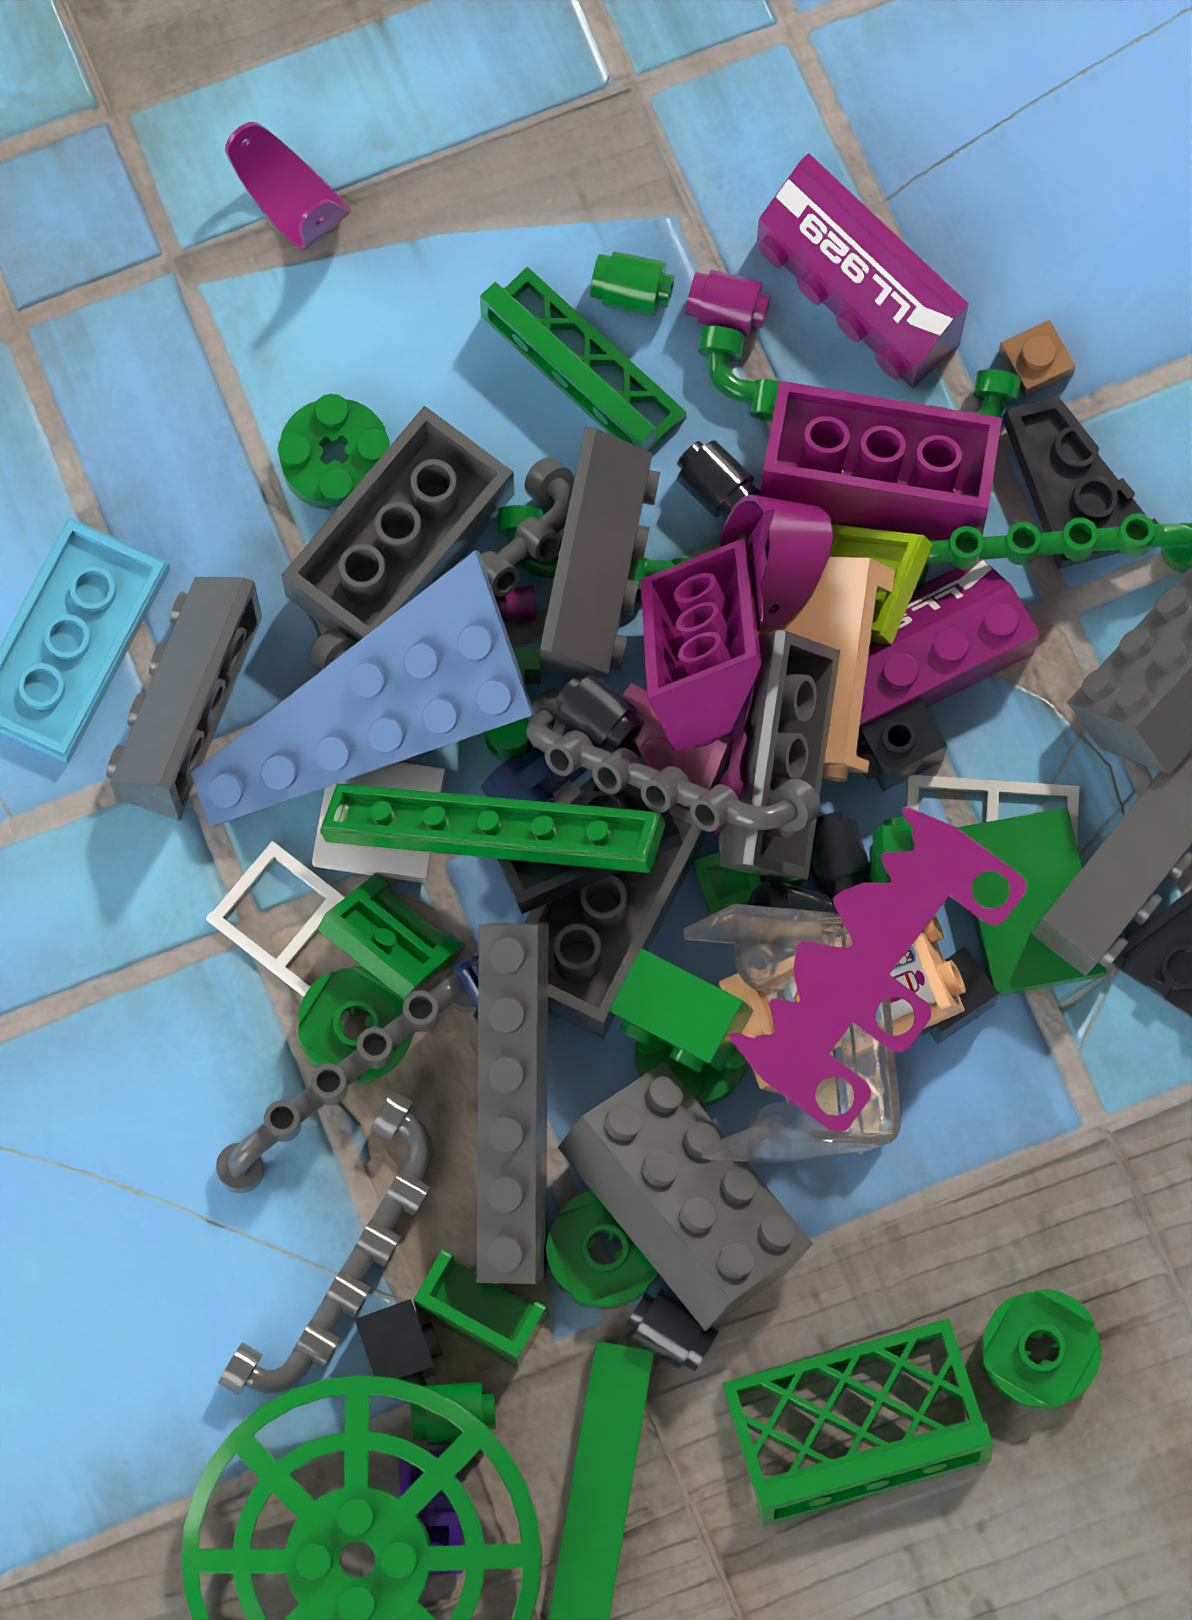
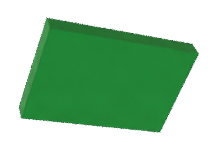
(1048, 859)

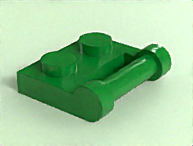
(389, 937)

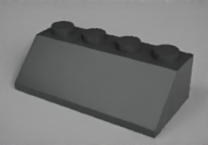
(597, 558)
(186, 695)
(784, 742)

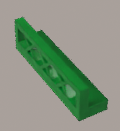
(573, 372)

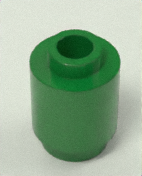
(631, 283)
(440, 1430)

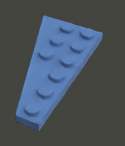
(404, 689)

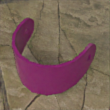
(284, 185)
(795, 555)

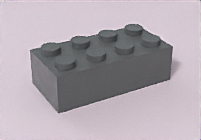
(399, 527)
(1143, 691)
(605, 925)
(695, 1219)

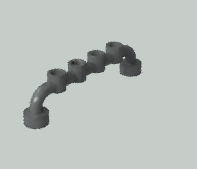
(547, 484)
(789, 805)
(241, 1163)
(347, 1289)

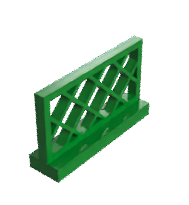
(870, 1470)

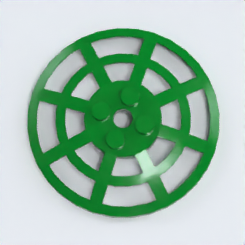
(362, 1515)

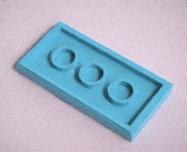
(73, 636)

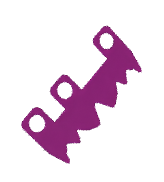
(758, 566)
(850, 983)

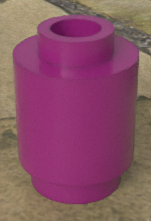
(727, 301)

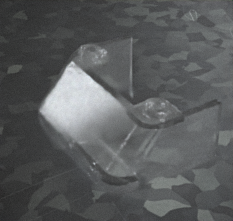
(765, 959)

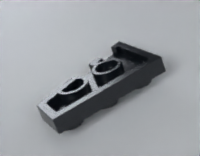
(1066, 471)
(540, 883)
(1161, 954)

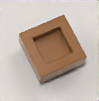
(1037, 358)

